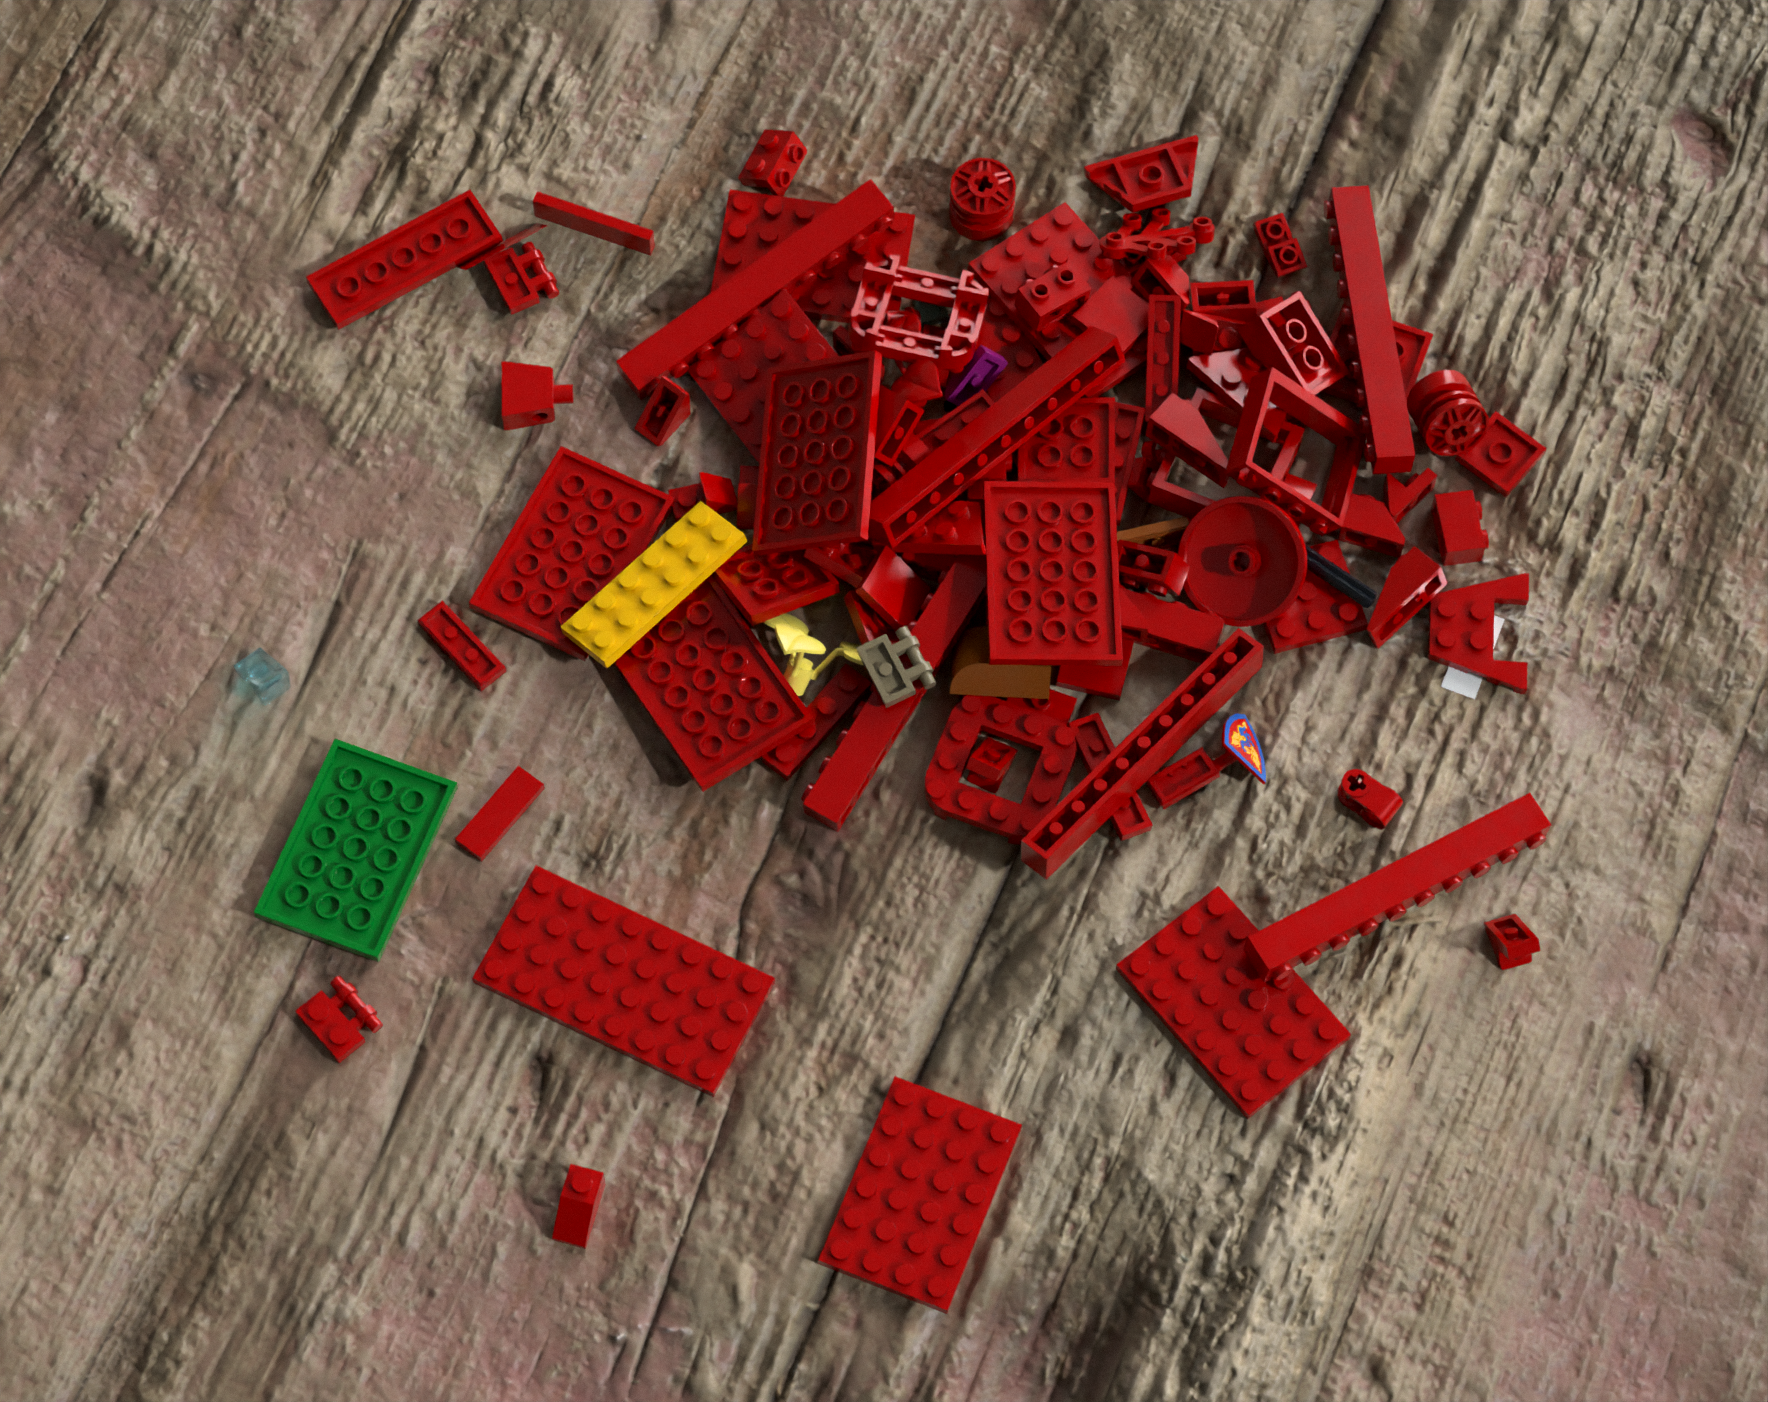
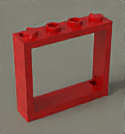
(1320, 418)
(1190, 503)

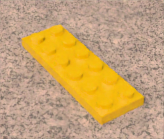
(653, 584)

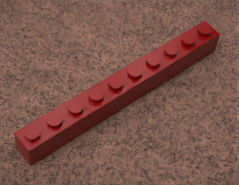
(733, 303)
(1370, 330)
(993, 435)
(1171, 624)
(878, 727)
(1141, 754)
(1396, 888)

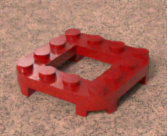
(889, 279)
(1014, 723)

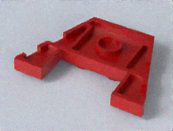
(1464, 629)

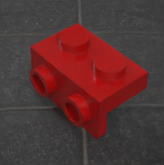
(774, 161)

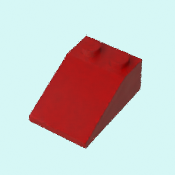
(1295, 344)

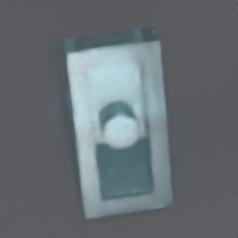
(264, 675)

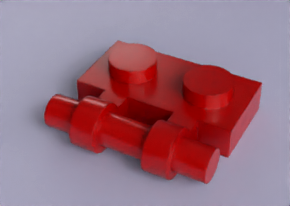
(513, 282)
(330, 1025)

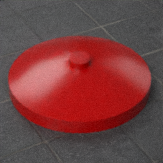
(1243, 560)

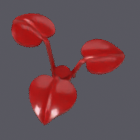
(921, 378)

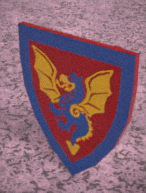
(1241, 746)

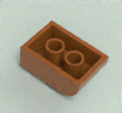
(975, 676)

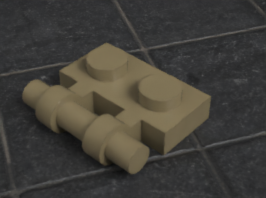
(887, 671)

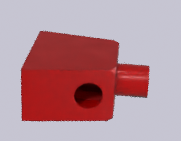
(530, 395)

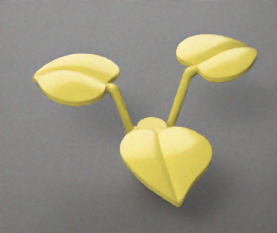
(794, 638)

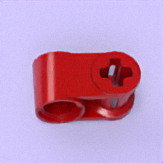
(1371, 801)

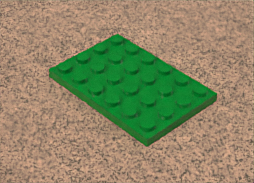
(356, 850)

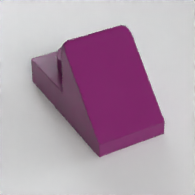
(976, 376)

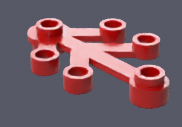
(1118, 244)

